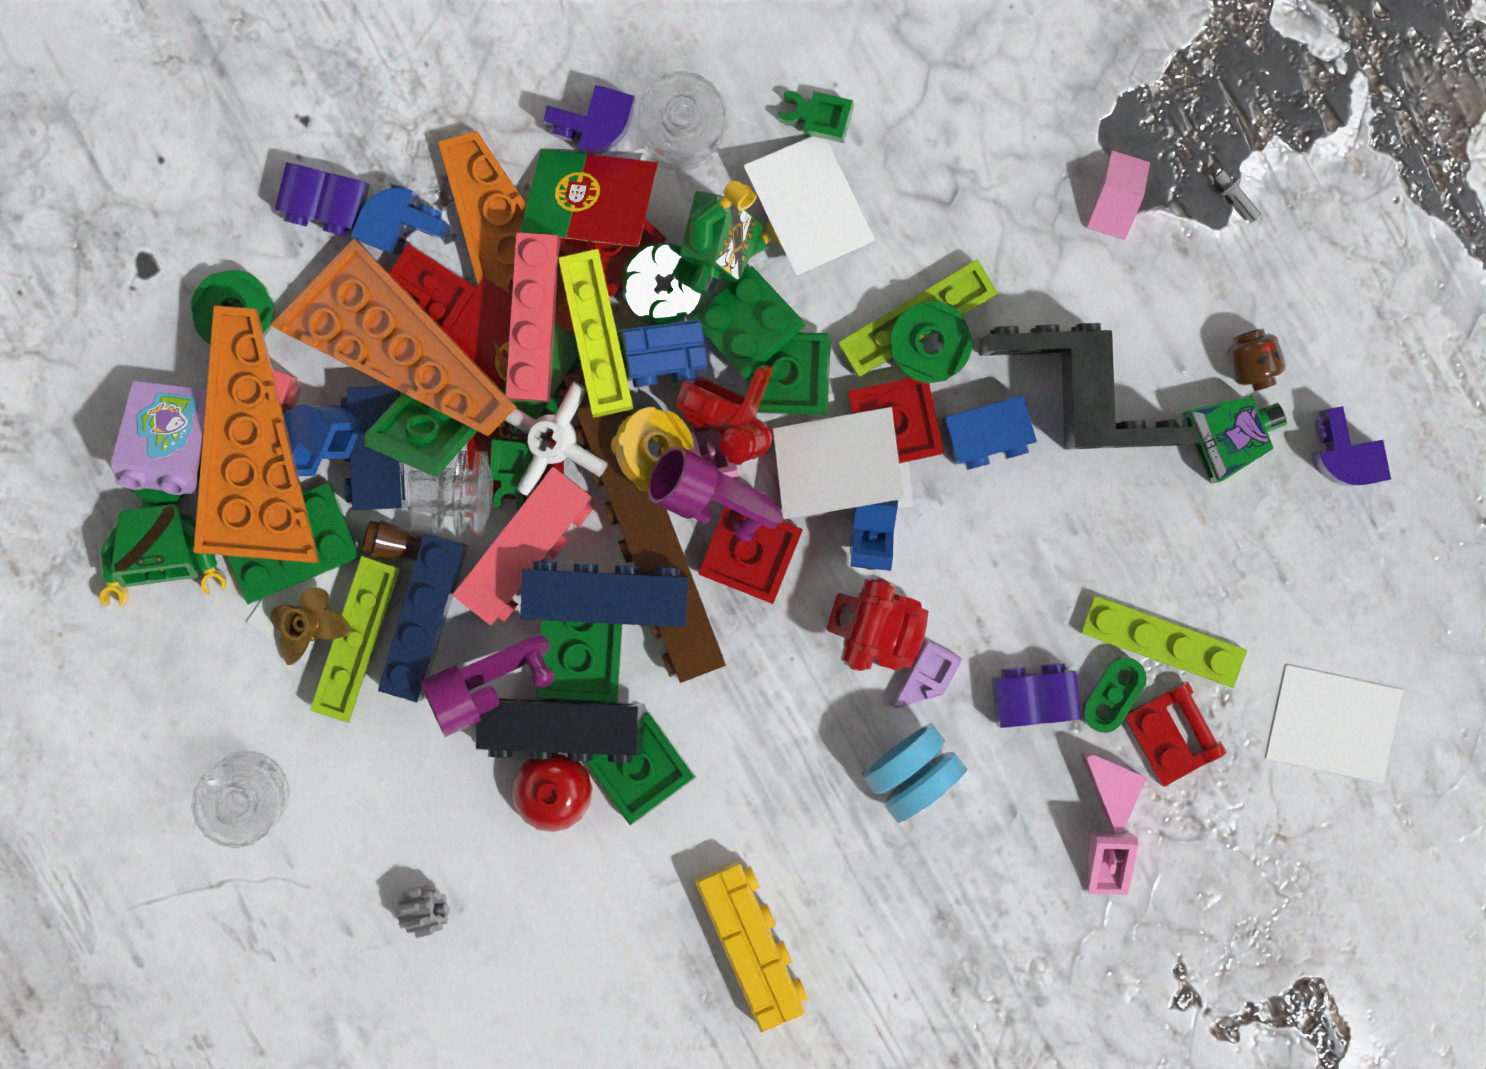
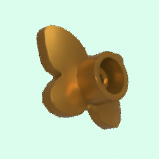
(306, 623)

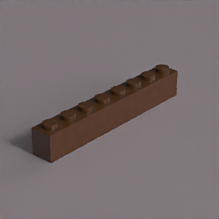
(649, 543)

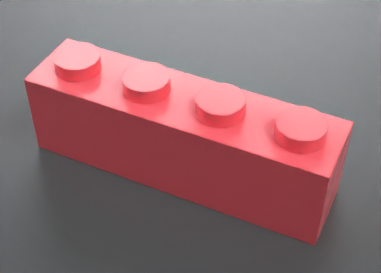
(533, 317)
(528, 537)

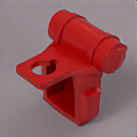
(729, 414)
(884, 627)

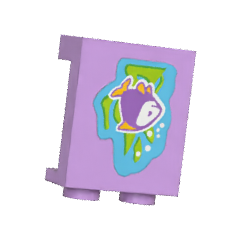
(160, 438)

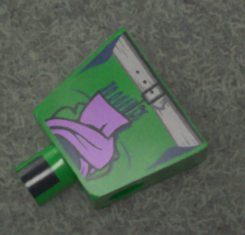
(1233, 434)

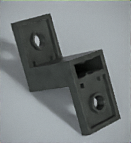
(1087, 387)

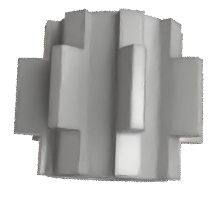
(422, 911)

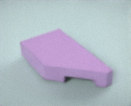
(928, 675)

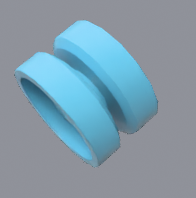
(918, 777)

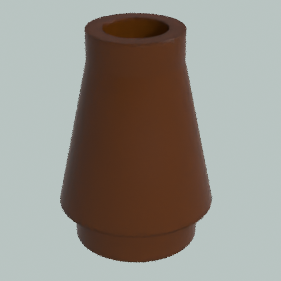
(390, 541)

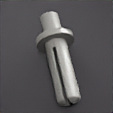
(1239, 198)

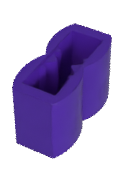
(321, 198)
(1036, 697)

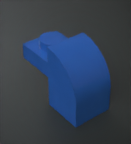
(388, 213)
(320, 434)
(873, 536)

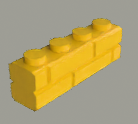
(750, 945)

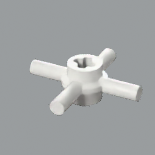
(563, 435)

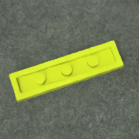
(595, 333)

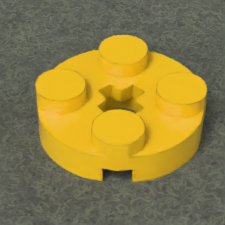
(632, 441)

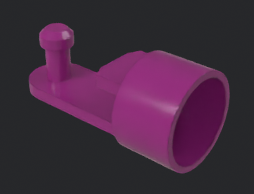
(688, 482)
(450, 688)

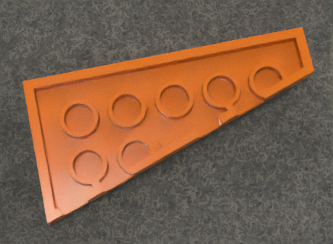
(490, 217)
(381, 330)
(248, 470)

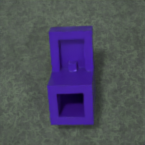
(601, 128)
(1345, 462)

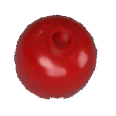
(552, 792)

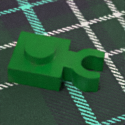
(823, 116)
(508, 465)

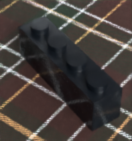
(563, 728)

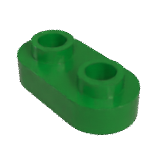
(1113, 694)

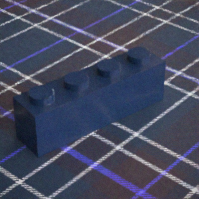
(604, 597)
(422, 617)

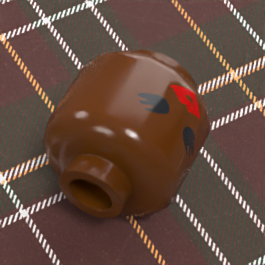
(1256, 359)

